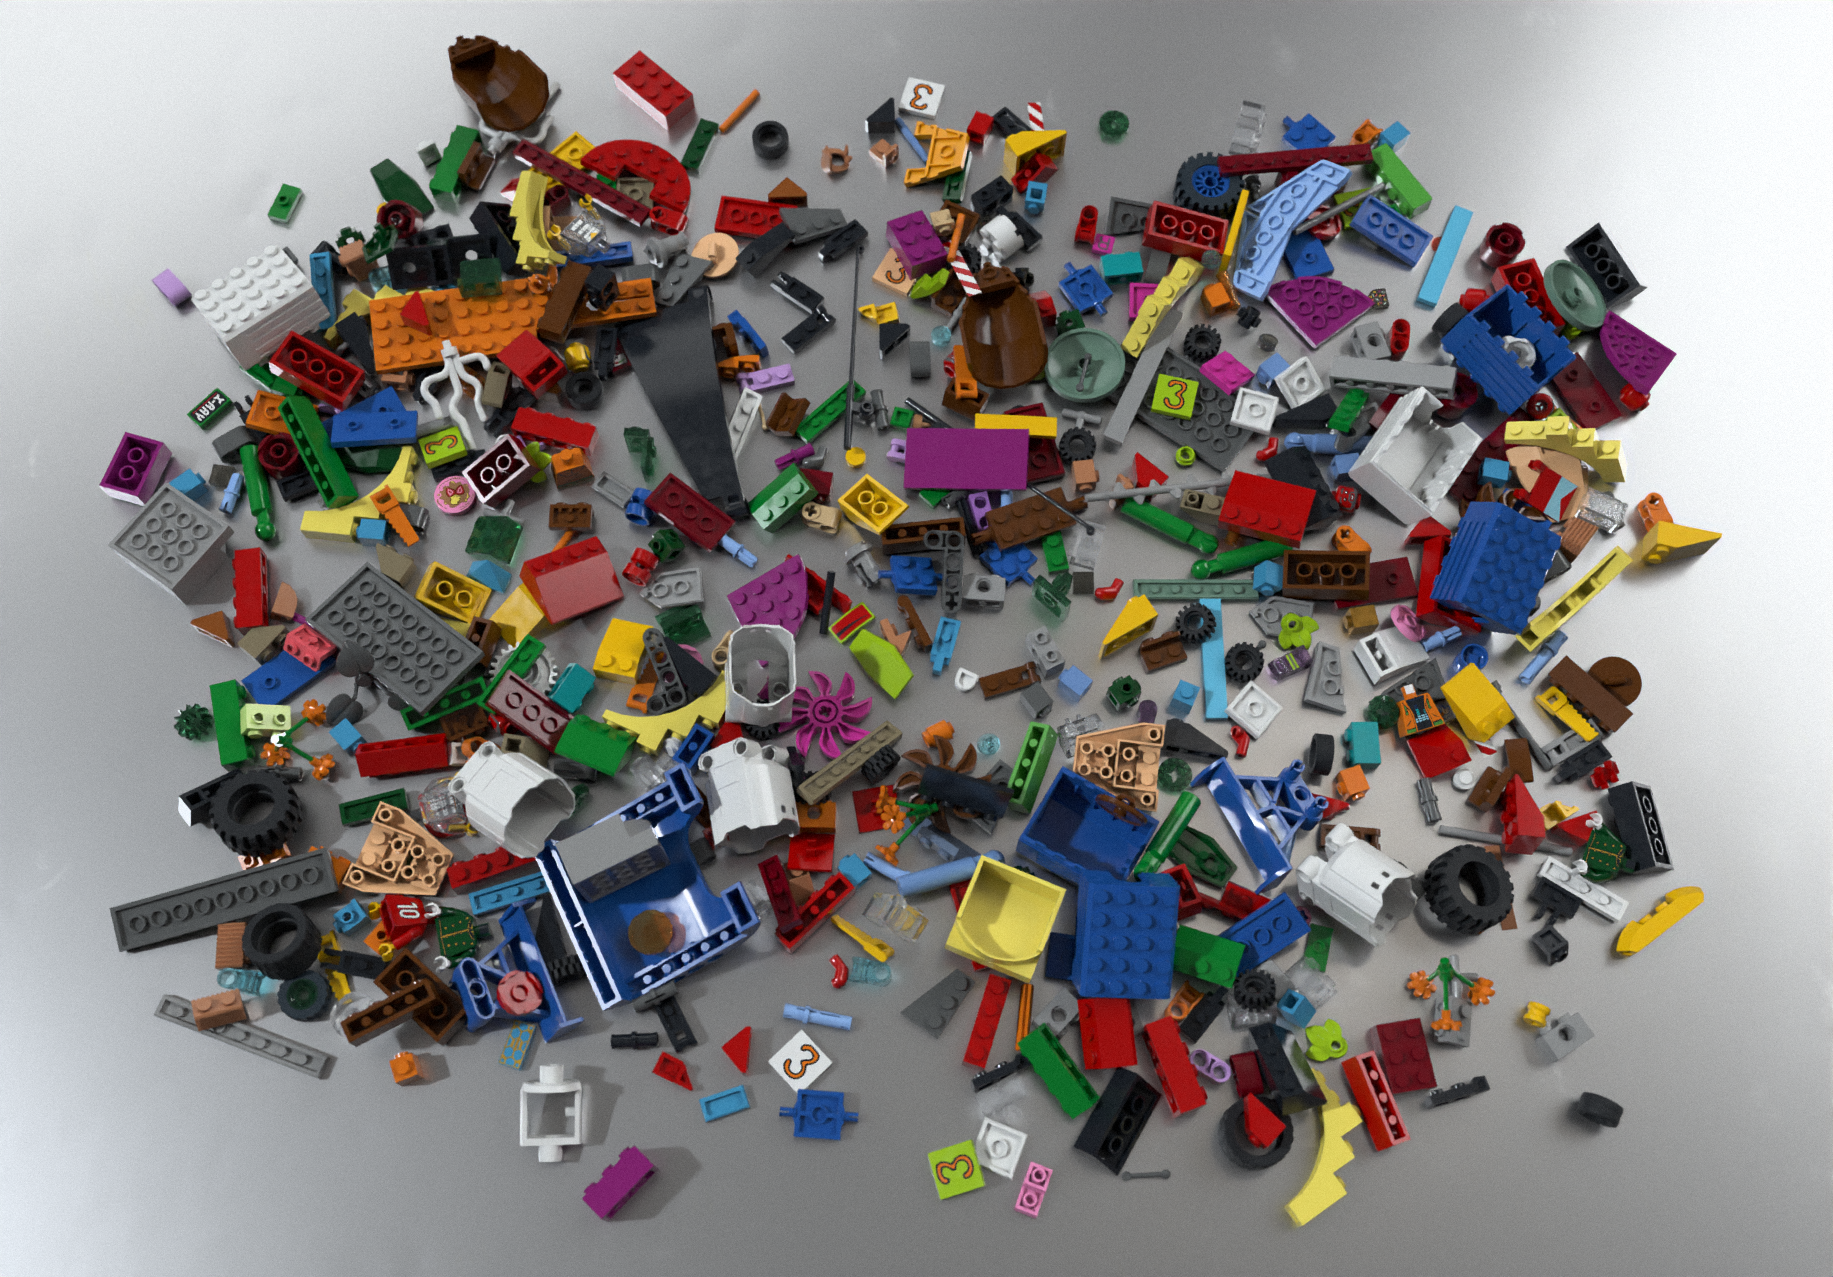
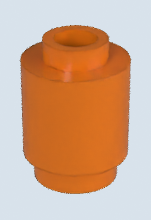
(941, 729)

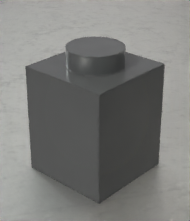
(1036, 701)

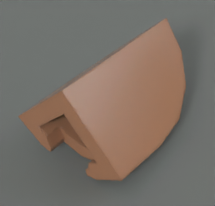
(285, 603)

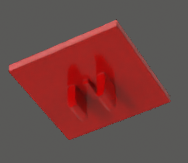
(866, 811)
(811, 852)

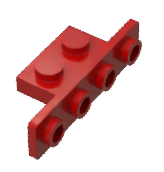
(816, 592)
(1235, 901)

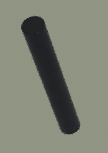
(829, 587)

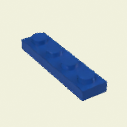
(616, 254)

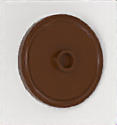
(1618, 678)
(1120, 809)

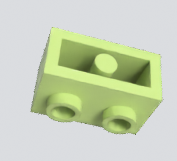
(264, 720)

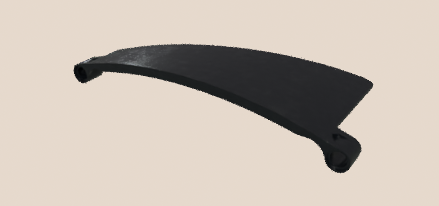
(682, 379)

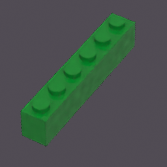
(317, 451)

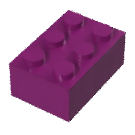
(916, 244)
(135, 469)
(619, 1183)

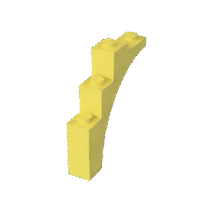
(529, 230)
(359, 303)
(1156, 306)
(1558, 434)
(342, 522)
(1574, 599)
(655, 729)
(1323, 1186)

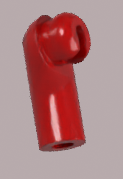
(1270, 451)
(1111, 592)
(1241, 739)
(841, 973)

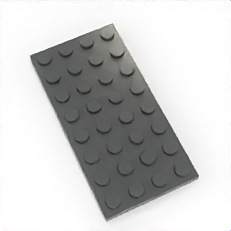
(1209, 426)
(410, 645)

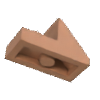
(891, 635)
(800, 884)

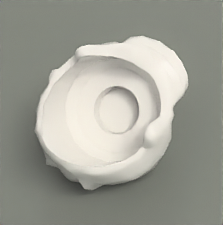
(1522, 348)

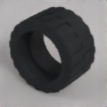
(269, 925)
(1237, 1154)

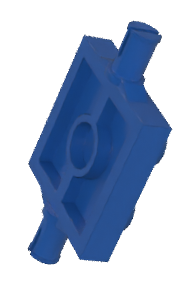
(1306, 134)
(1085, 289)
(1010, 563)
(912, 575)
(818, 1114)

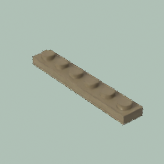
(848, 763)

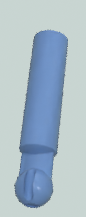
(1323, 443)
(942, 875)

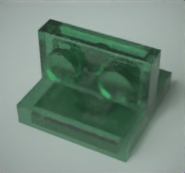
(1054, 595)
(683, 624)

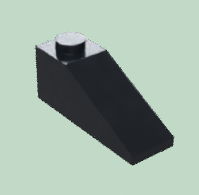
(764, 249)
(355, 335)
(1309, 415)
(692, 672)
(1187, 740)
(195, 804)
(548, 933)

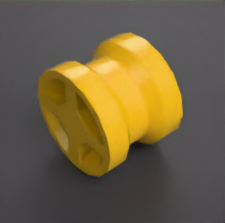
(1536, 1014)

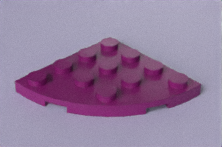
(1318, 306)
(1634, 353)
(774, 598)

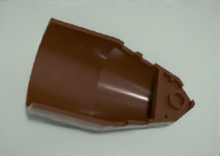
(498, 82)
(1002, 331)

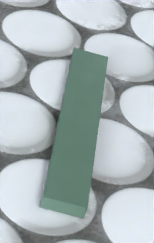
(1195, 589)

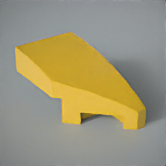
(882, 314)
(1556, 813)

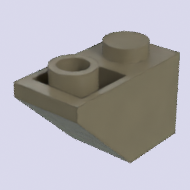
(497, 385)
(1202, 506)
(396, 566)
(263, 642)
(527, 746)

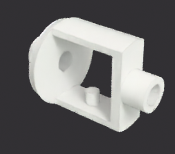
(551, 1081)

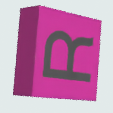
(1103, 244)

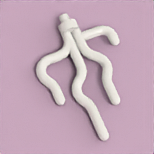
(501, 138)
(454, 365)

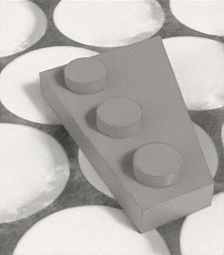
(1324, 681)

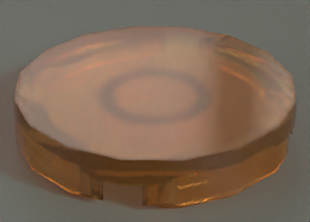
(650, 932)

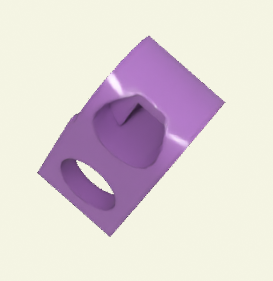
(979, 505)

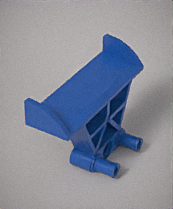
(1248, 821)
(527, 957)

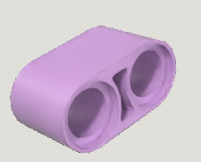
(171, 287)
(1210, 1063)

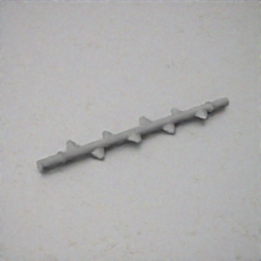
(1154, 488)

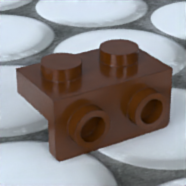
(464, 721)

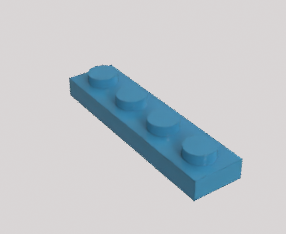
(323, 282)
(508, 893)

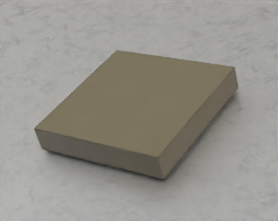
(636, 189)

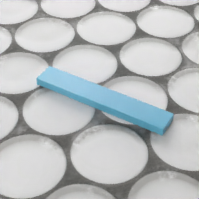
(1444, 256)
(1214, 666)

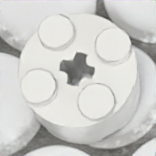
(1001, 237)

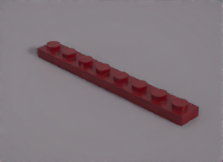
(1293, 159)
(581, 182)

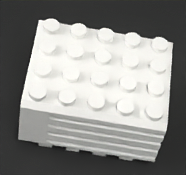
(260, 306)
(1413, 459)

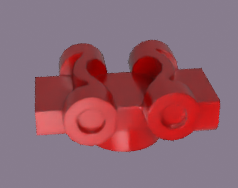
(1605, 773)

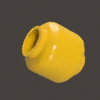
(578, 357)

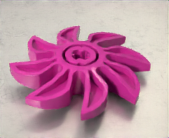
(831, 706)

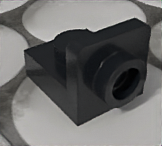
(1552, 944)

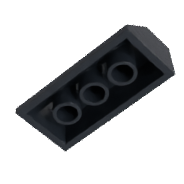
(495, 220)
(1607, 265)
(1298, 468)
(1640, 827)
(1285, 1068)
(1118, 1120)

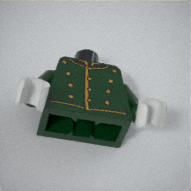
(1602, 854)
(456, 934)

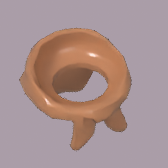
(826, 160)

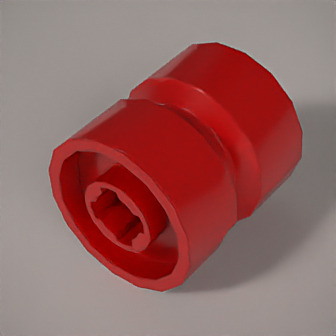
(640, 567)

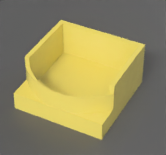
(1005, 919)

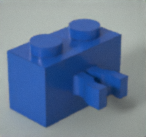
(693, 747)

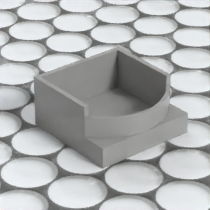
(174, 543)
(611, 856)

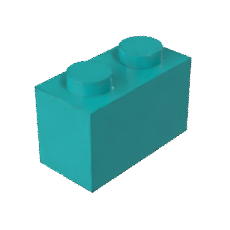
(1121, 268)
(572, 687)
(1363, 745)

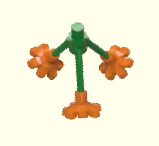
(282, 742)
(895, 818)
(1423, 986)

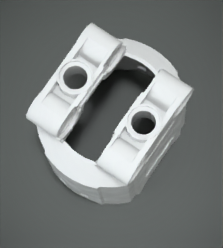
(760, 644)
(749, 794)
(512, 799)
(1357, 885)

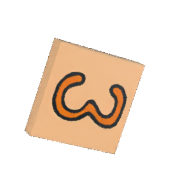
(893, 275)

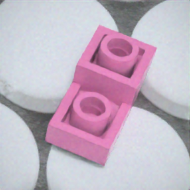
(1033, 1190)

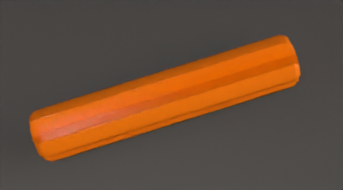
(1025, 1012)

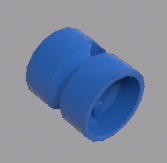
(637, 511)
(1470, 654)

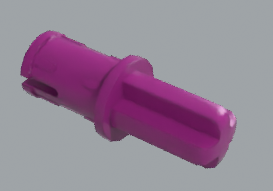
(794, 456)

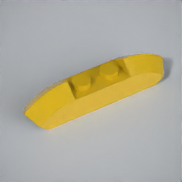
(1677, 905)

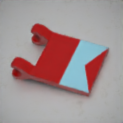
(1550, 492)

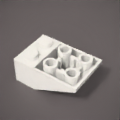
(1388, 654)

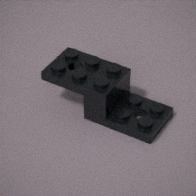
(436, 262)

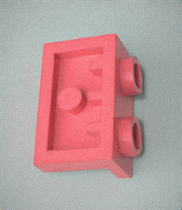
(308, 646)

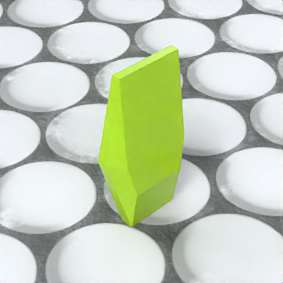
(881, 662)

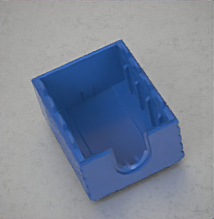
(1479, 342)
(1496, 566)
(1077, 834)
(1125, 936)

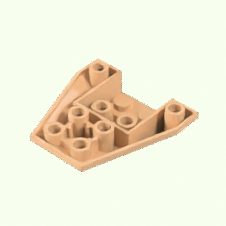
(1562, 463)
(1123, 761)
(385, 855)

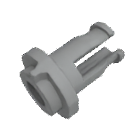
(660, 250)
(864, 562)

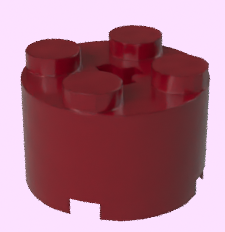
(399, 210)
(1501, 245)
(1464, 397)
(280, 455)

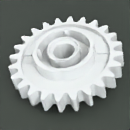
(540, 675)

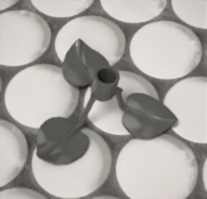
(356, 662)

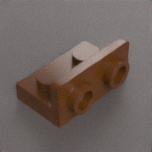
(475, 167)
(949, 296)
(725, 338)
(787, 415)
(571, 516)
(1162, 651)
(1489, 788)

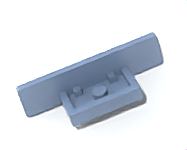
(944, 843)

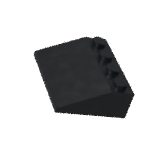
(964, 792)

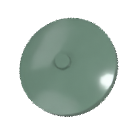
(1574, 295)
(1067, 362)

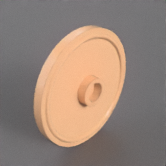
(719, 249)

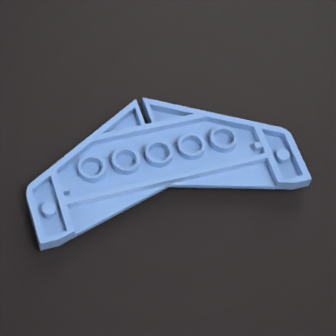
(1280, 212)

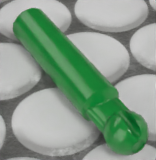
(257, 492)
(1170, 525)
(1239, 558)
(1168, 834)

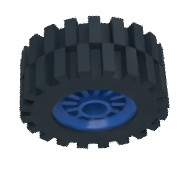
(1193, 188)

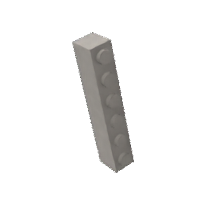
(1392, 376)

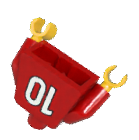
(402, 921)

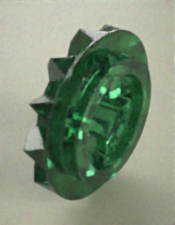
(1121, 121)
(1387, 704)
(1183, 771)
(581, 793)

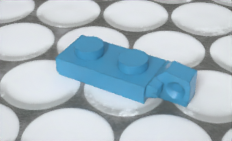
(944, 643)

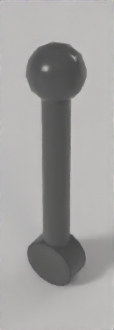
(1080, 387)
(1261, 644)
(1126, 1176)

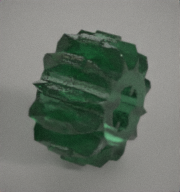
(193, 722)

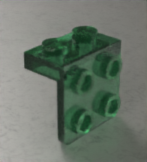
(480, 278)
(640, 441)
(494, 537)

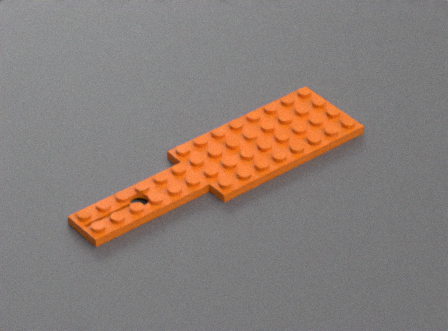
(483, 322)

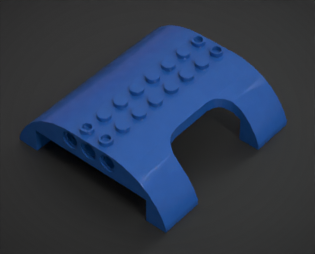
(701, 921)

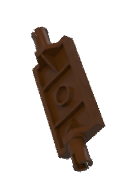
(1028, 520)

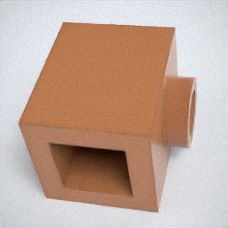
(1084, 476)

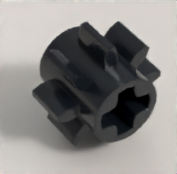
(1025, 277)
(1249, 317)

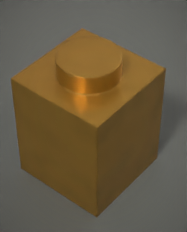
(1361, 619)

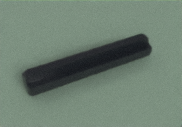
(970, 527)

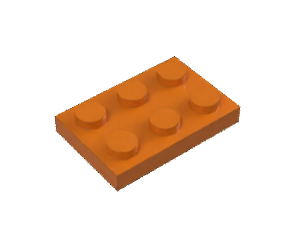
(265, 414)

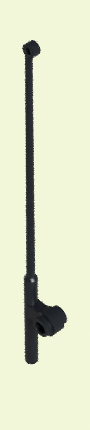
(864, 409)
(938, 423)

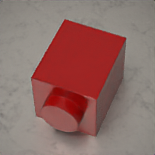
(980, 128)

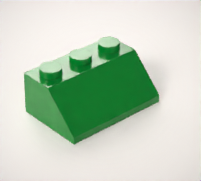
(782, 499)
(596, 745)
(1207, 956)

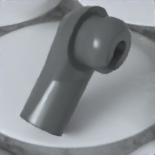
(817, 460)

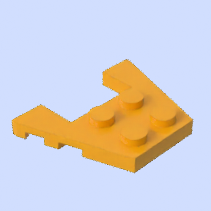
(945, 154)

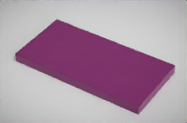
(966, 459)

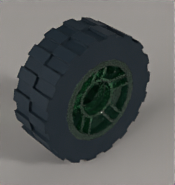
(305, 1009)

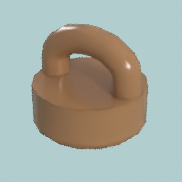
(917, 422)

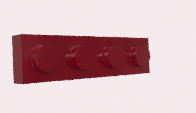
(780, 894)

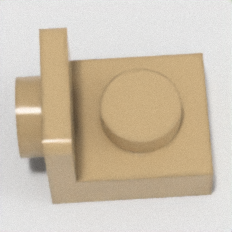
(942, 222)

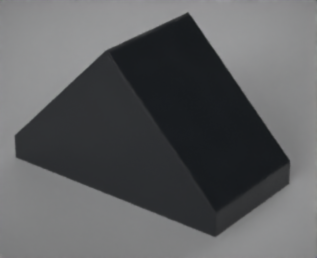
(882, 119)
(891, 337)

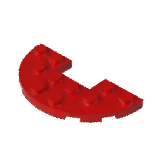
(646, 161)

